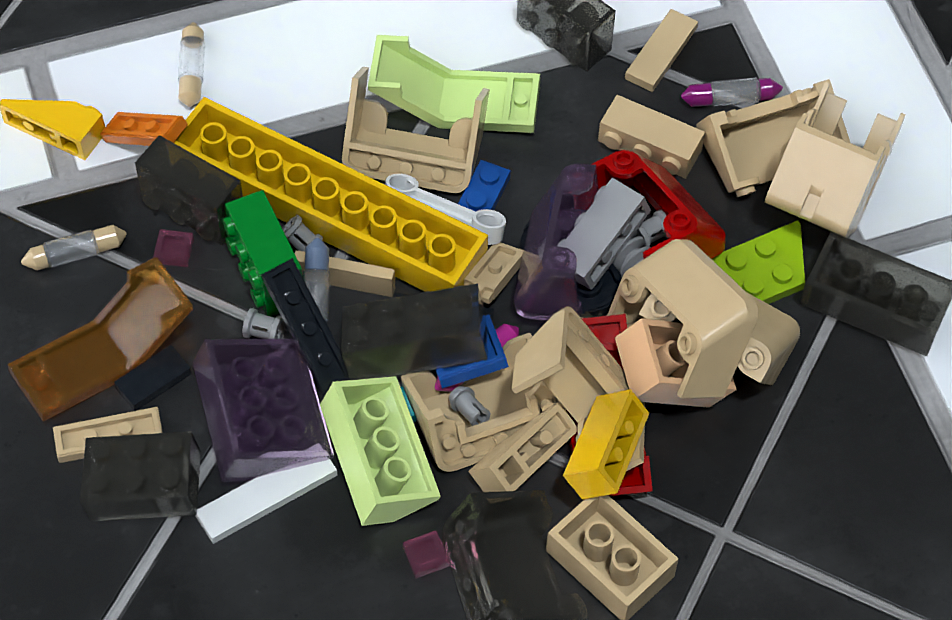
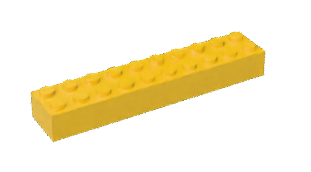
(336, 200)

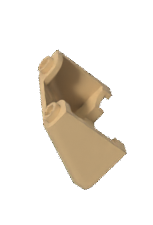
(752, 140)
(767, 346)
(450, 435)

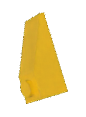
(58, 123)

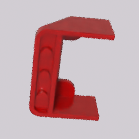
(684, 214)

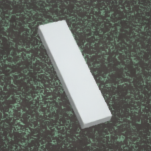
(260, 498)

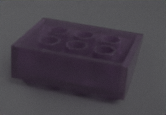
(260, 407)

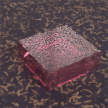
(174, 247)
(426, 554)

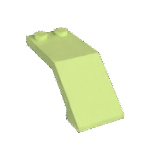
(447, 95)

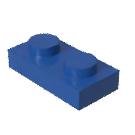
(485, 187)

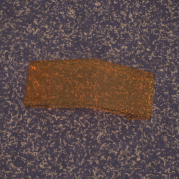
(108, 346)

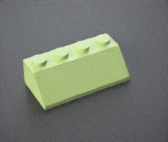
(378, 449)

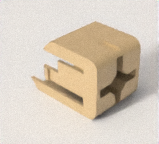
(826, 176)

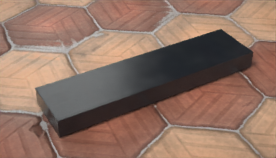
(306, 324)

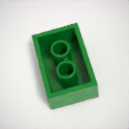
(258, 242)

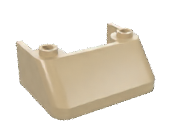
(431, 160)
(707, 302)
(572, 367)

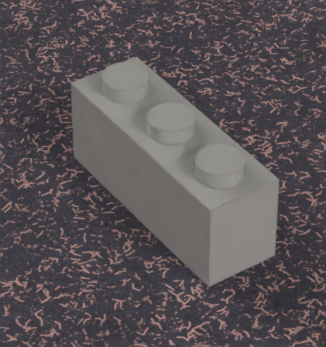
(605, 230)

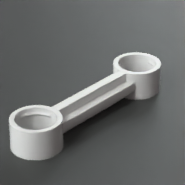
(484, 220)

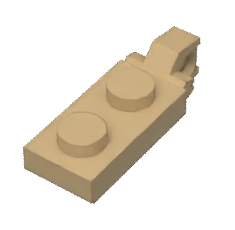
(495, 270)

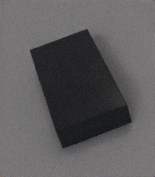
(152, 377)

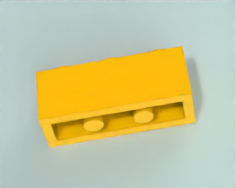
(606, 444)

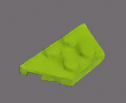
(767, 265)

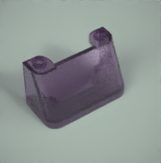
(546, 270)

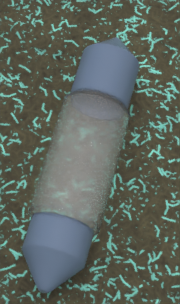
(317, 274)

